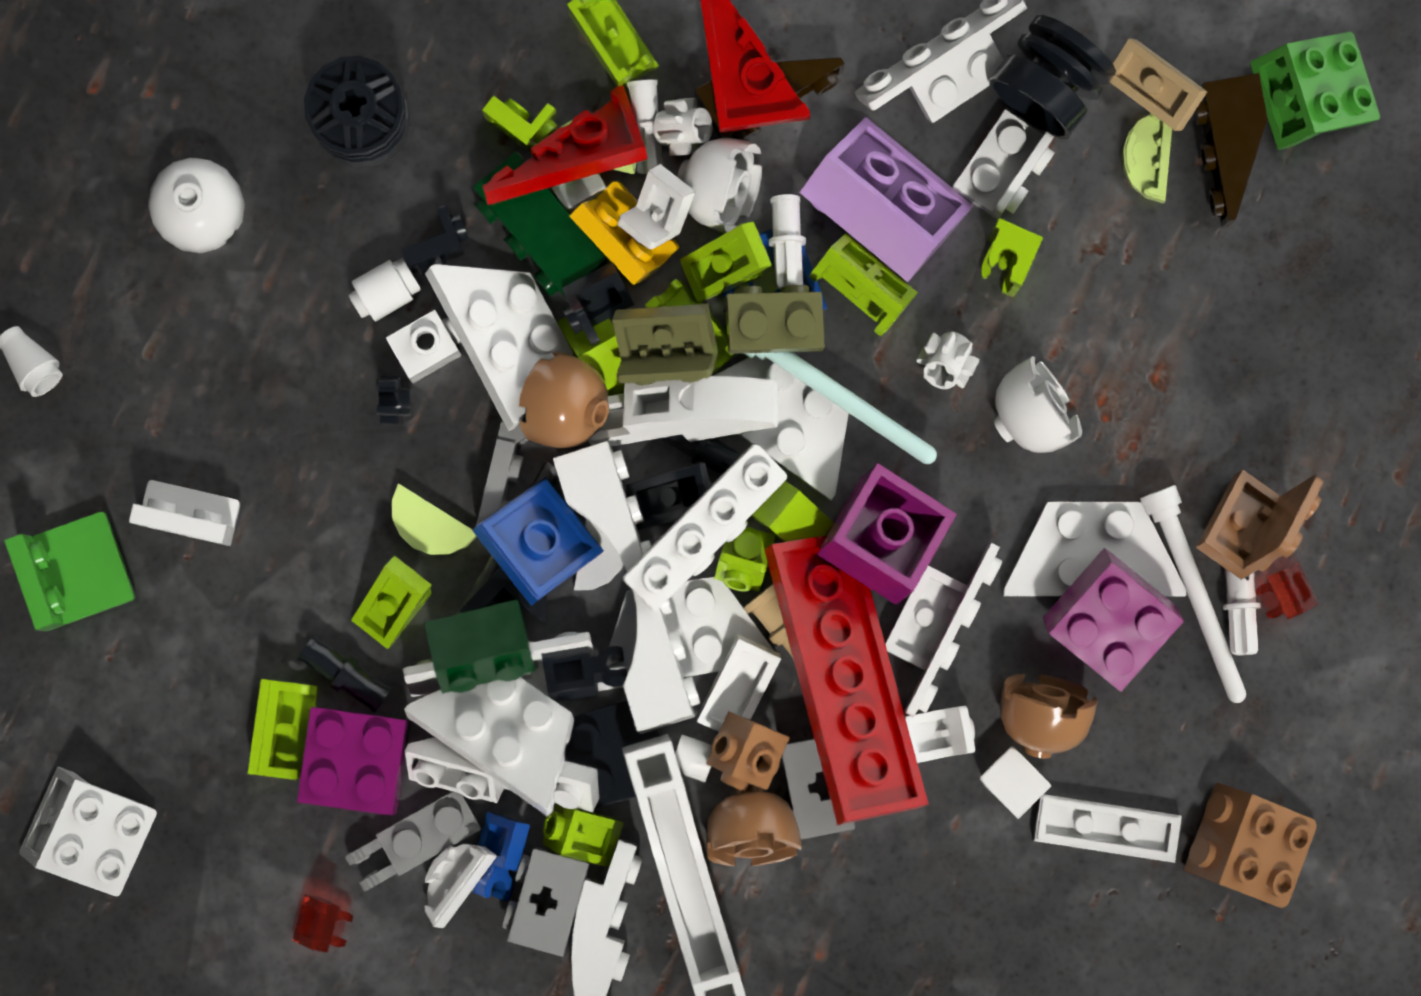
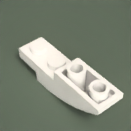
(694, 409)
(437, 765)
(596, 955)

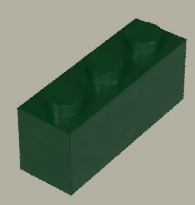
(543, 232)

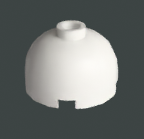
(723, 182)
(196, 205)
(1034, 409)

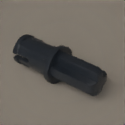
(708, 451)

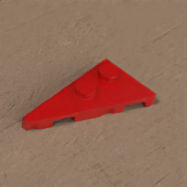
(745, 80)
(576, 151)

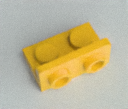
(599, 222)

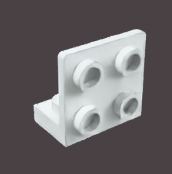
(87, 833)

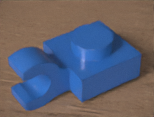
(507, 840)

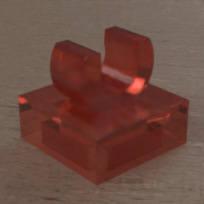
(1291, 590)
(317, 924)

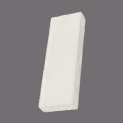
(1107, 828)

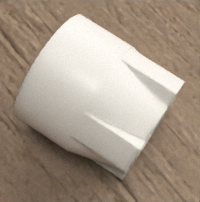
(692, 758)

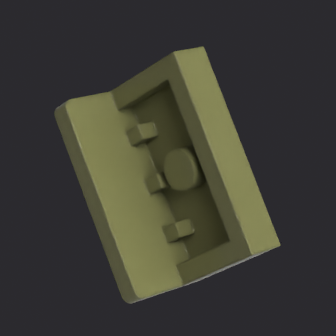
(774, 320)
(665, 344)

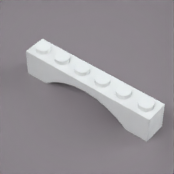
(655, 681)
(682, 868)

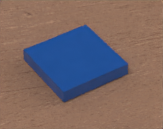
(538, 541)

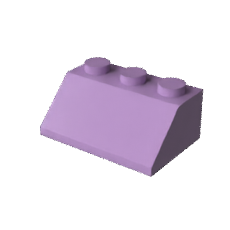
(885, 198)

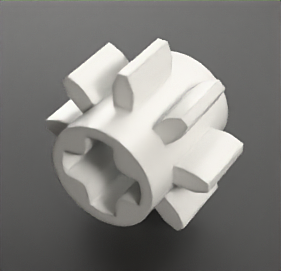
(682, 126)
(947, 360)

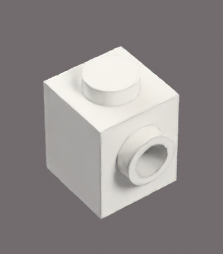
(425, 345)

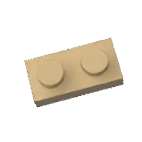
(1156, 85)

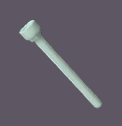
(852, 404)

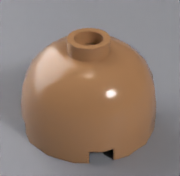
(563, 402)
(1046, 715)
(753, 827)

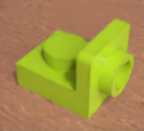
(512, 121)
(744, 560)
(582, 834)

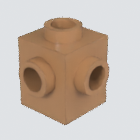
(746, 752)

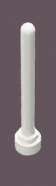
(1164, 509)

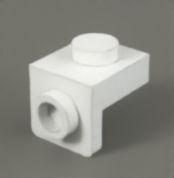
(659, 209)
(941, 733)

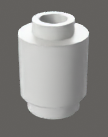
(383, 289)

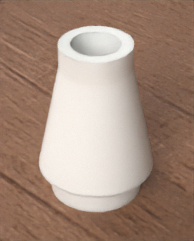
(30, 363)

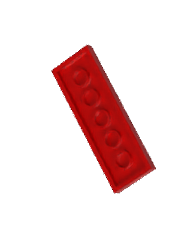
(846, 684)

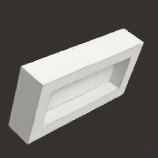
(739, 682)

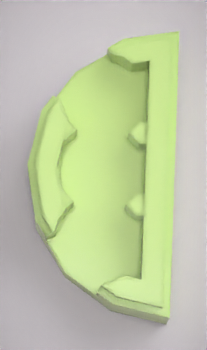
(1147, 157)
(427, 526)

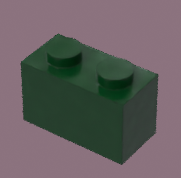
(479, 647)

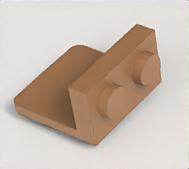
(1257, 524)
(1250, 845)

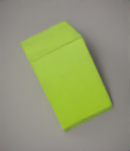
(602, 355)
(791, 515)

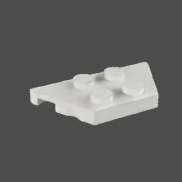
(501, 328)
(807, 430)
(1073, 535)
(706, 620)
(505, 732)

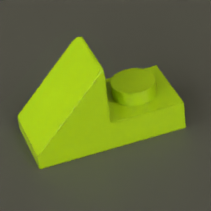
(726, 262)
(392, 602)

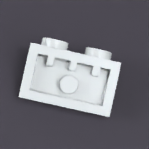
(1002, 165)
(187, 512)

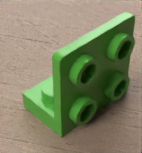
(1315, 88)
(70, 571)

